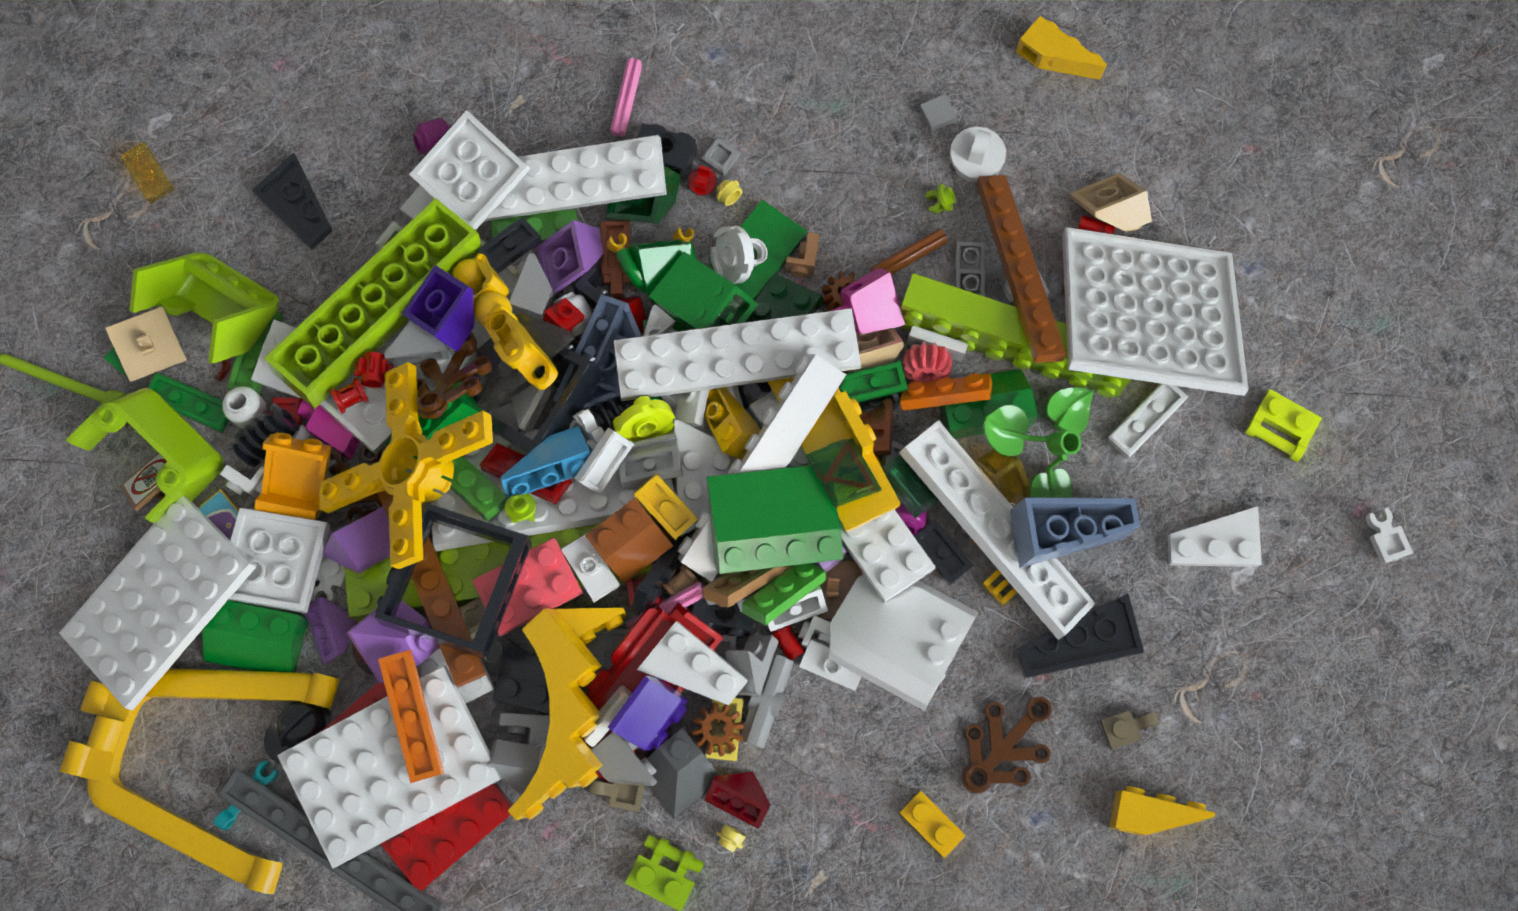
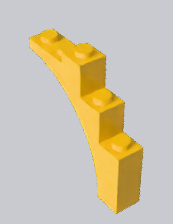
(572, 714)

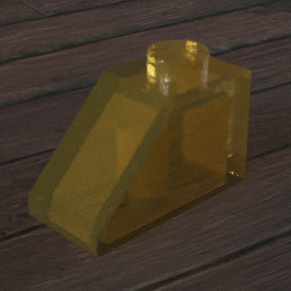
(1006, 475)

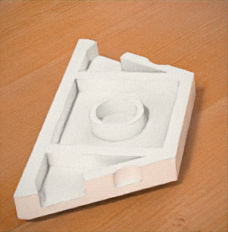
(699, 458)

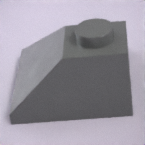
(681, 773)

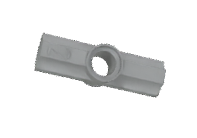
(766, 707)

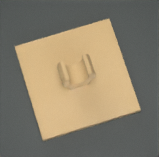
(146, 344)

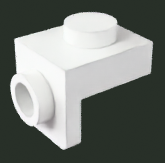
(240, 483)

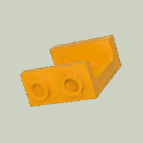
(293, 476)

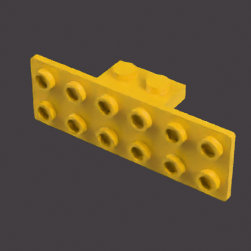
(839, 422)

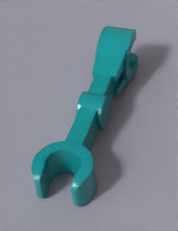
(228, 816)

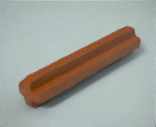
(913, 252)

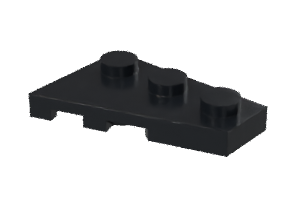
(294, 201)

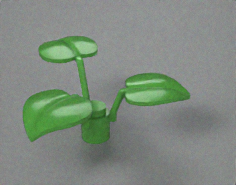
(1070, 411)

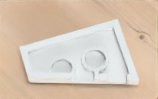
(1220, 542)
(693, 665)

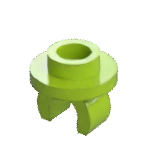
(945, 199)
(520, 508)

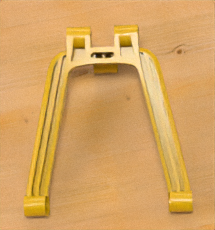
(103, 754)

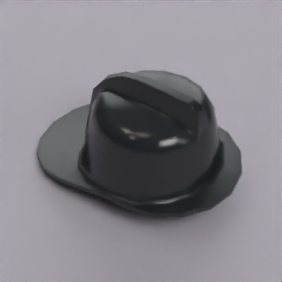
(294, 726)

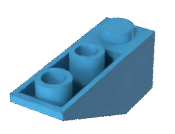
(549, 463)

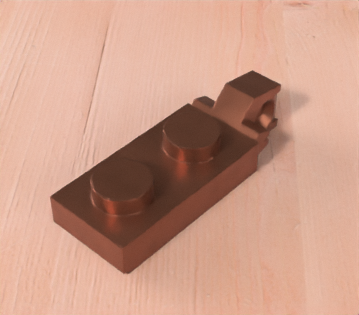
(611, 268)

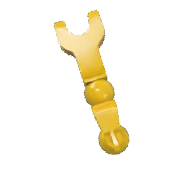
(495, 313)

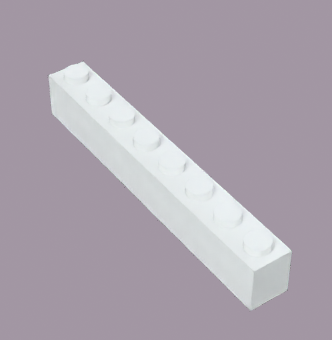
(773, 446)

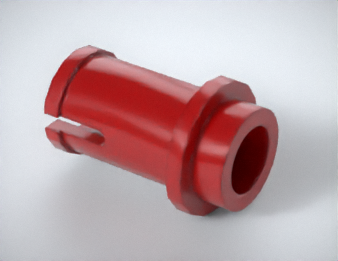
(1091, 224)
(788, 642)

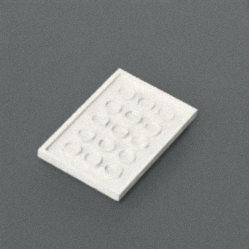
(156, 602)
(357, 777)

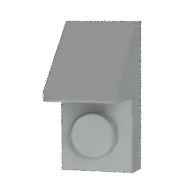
(753, 662)
(520, 722)

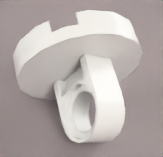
(977, 153)
(735, 255)

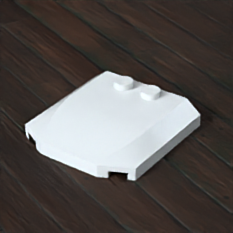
(902, 641)

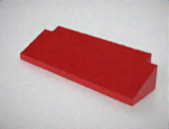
(637, 646)

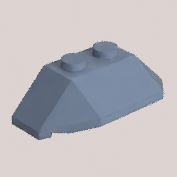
(609, 322)

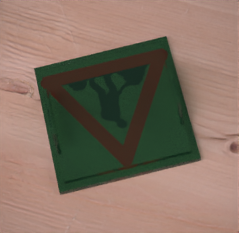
(843, 472)

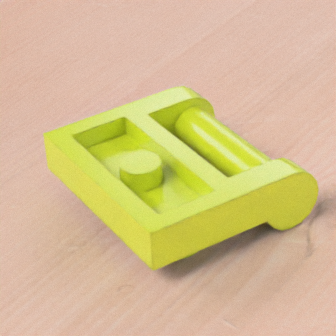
(1287, 418)

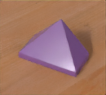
(329, 628)

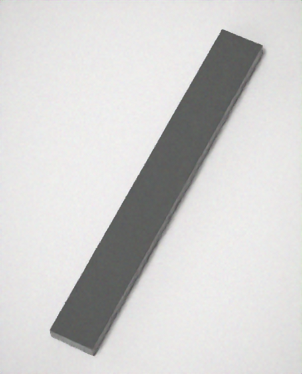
(294, 827)

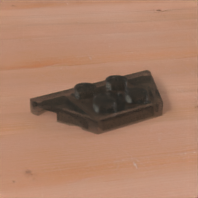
(502, 378)

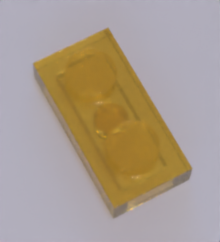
(147, 172)

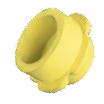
(728, 192)
(730, 838)

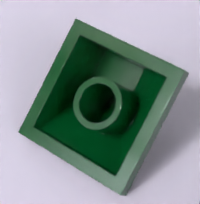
(650, 208)

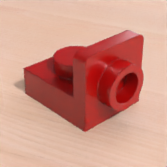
(563, 315)

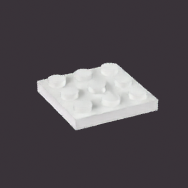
(470, 170)
(285, 558)

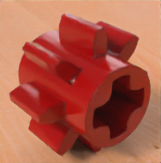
(372, 369)

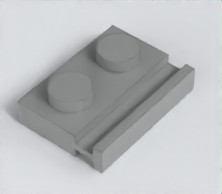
(650, 457)

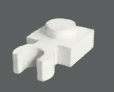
(587, 423)
(1388, 542)
(330, 576)

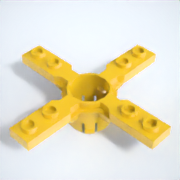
(390, 472)

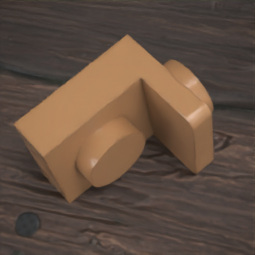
(806, 262)

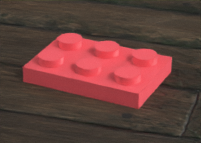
(543, 583)

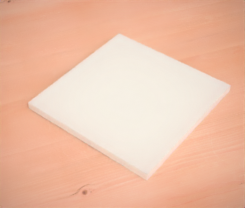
(1152, 312)

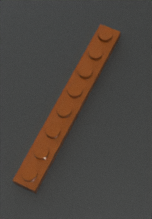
(1020, 270)
(442, 609)

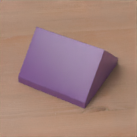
(361, 542)

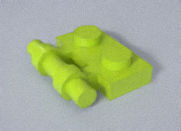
(661, 882)

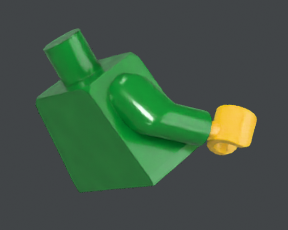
(650, 261)

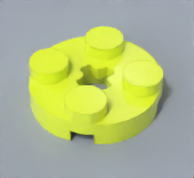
(633, 421)

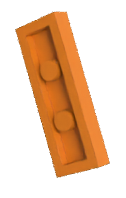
(947, 391)

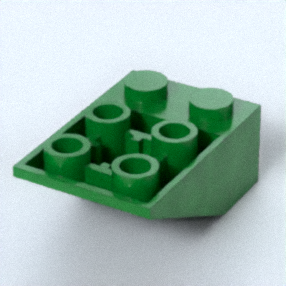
(701, 296)

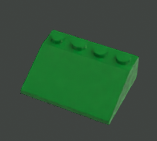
(771, 519)

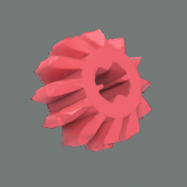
(926, 363)

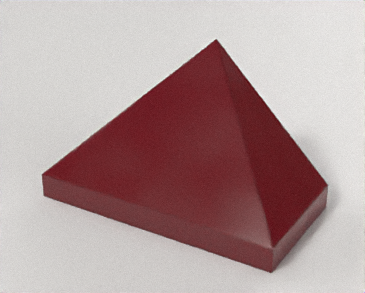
(739, 796)

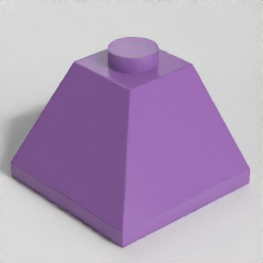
(569, 253)
(379, 641)

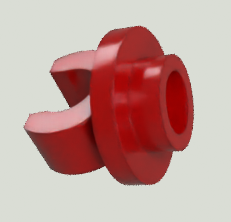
(702, 181)

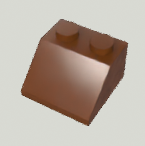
(629, 540)

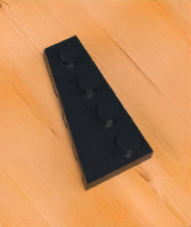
(1097, 637)

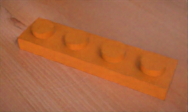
(411, 716)

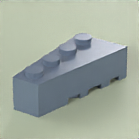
(1068, 525)

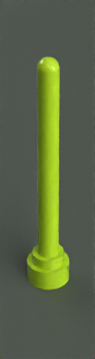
(59, 380)

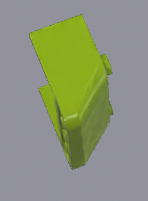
(213, 291)
(189, 456)

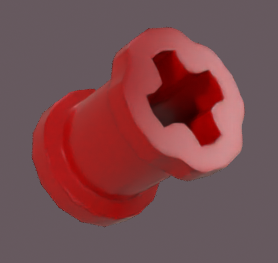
(349, 395)

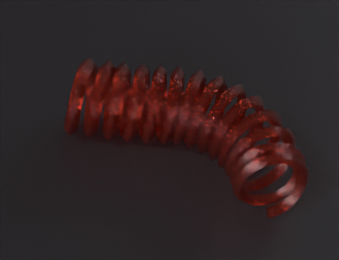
(224, 373)

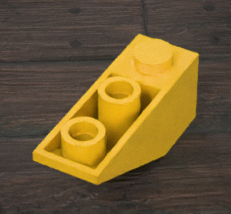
(1055, 51)
(729, 422)
(588, 621)
(1148, 815)

